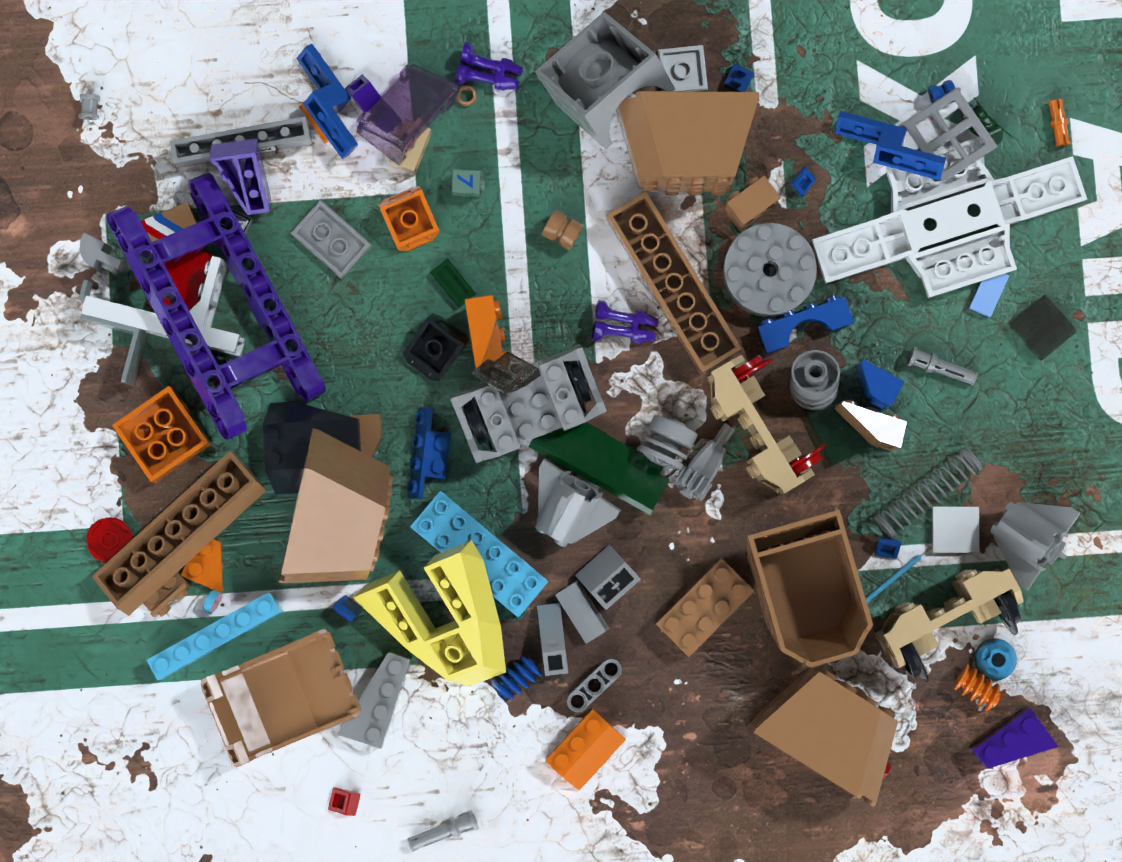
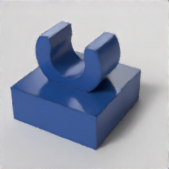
(738, 78)

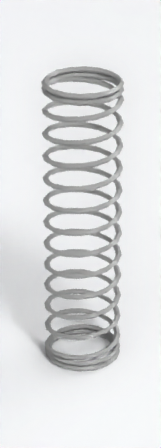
(973, 461)

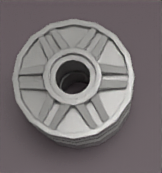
(814, 380)
(669, 439)

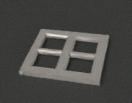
(950, 134)

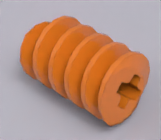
(978, 687)

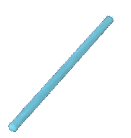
(894, 577)

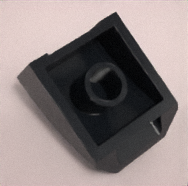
(435, 347)

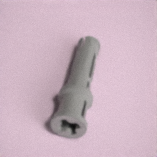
(931, 363)
(454, 827)

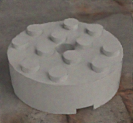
(775, 247)

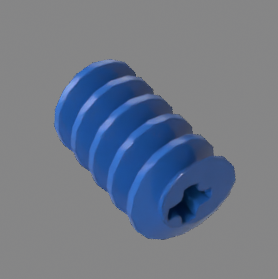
(516, 678)

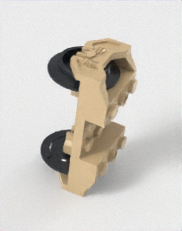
(909, 629)

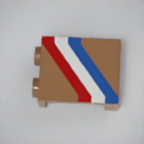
(170, 222)

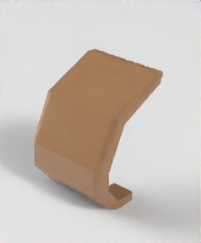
(280, 697)

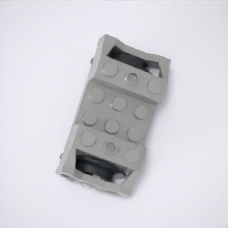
(531, 411)

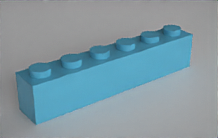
(215, 635)

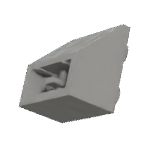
(607, 577)

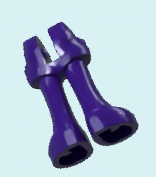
(498, 79)
(602, 329)

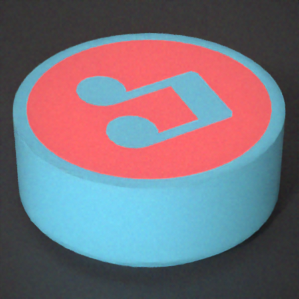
(212, 601)

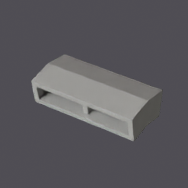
(582, 611)

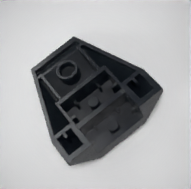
(288, 436)

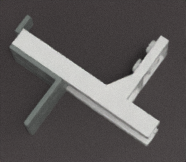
(143, 322)

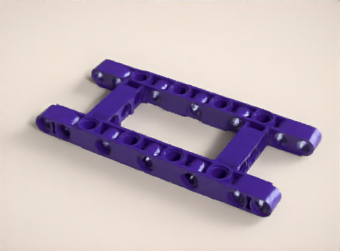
(179, 322)

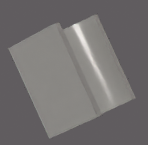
(598, 72)

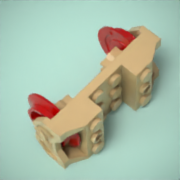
(730, 397)

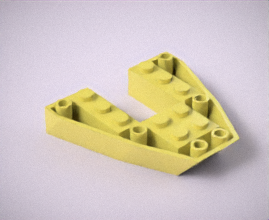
(458, 651)

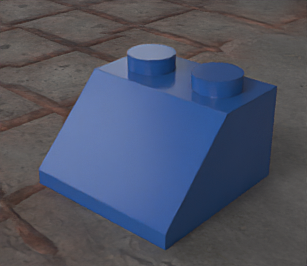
(878, 385)

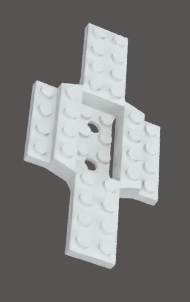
(963, 260)

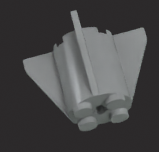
(570, 505)
(1032, 537)

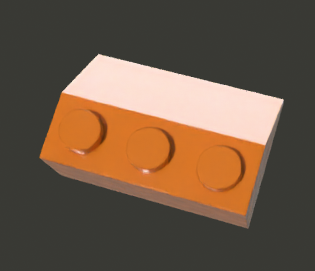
(585, 749)

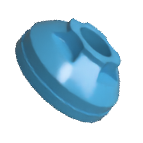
(984, 654)

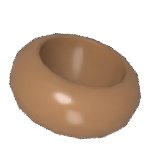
(472, 101)

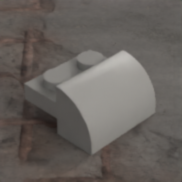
(98, 256)

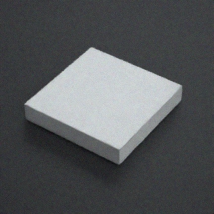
(685, 67)
(955, 530)

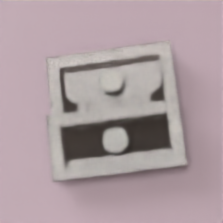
(1043, 327)
(507, 373)

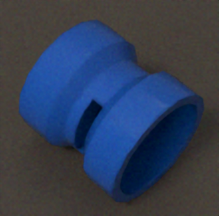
(936, 92)

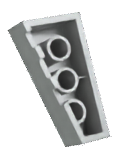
(378, 702)

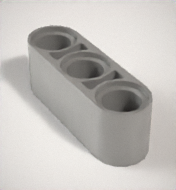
(588, 695)

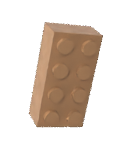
(704, 607)

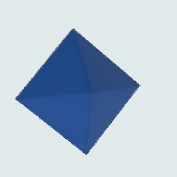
(803, 181)
(887, 548)

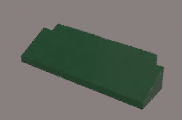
(605, 463)

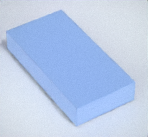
(988, 295)

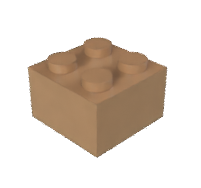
(751, 203)

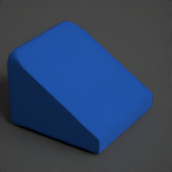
(347, 608)

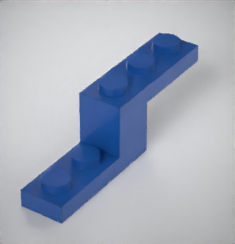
(327, 101)
(890, 146)

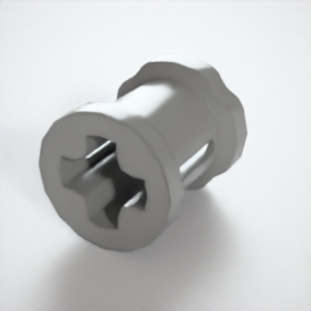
(89, 107)

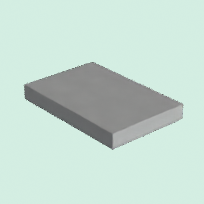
(331, 239)

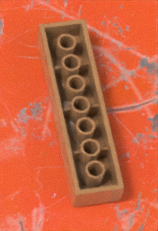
(673, 283)
(179, 533)

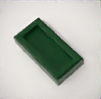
(453, 283)

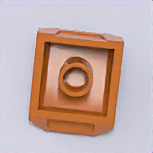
(409, 219)

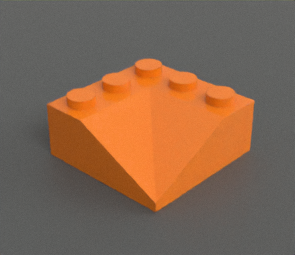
(484, 330)
(162, 434)

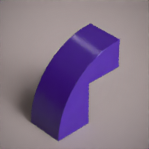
(363, 93)

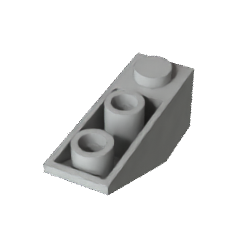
(552, 639)

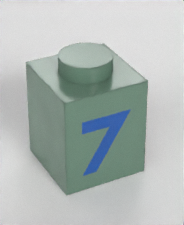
(467, 183)

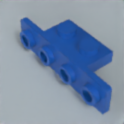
(429, 453)

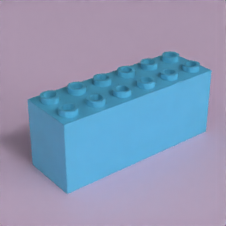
(510, 577)

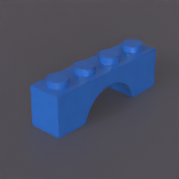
(832, 315)

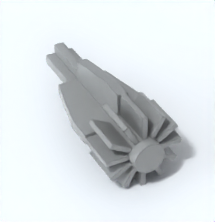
(703, 467)

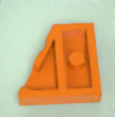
(207, 567)

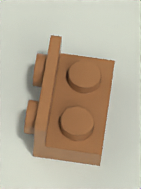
(172, 590)

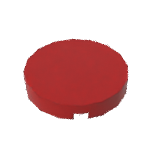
(107, 538)

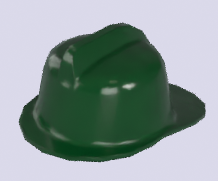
(990, 124)

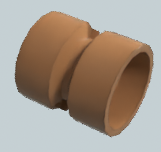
(562, 230)

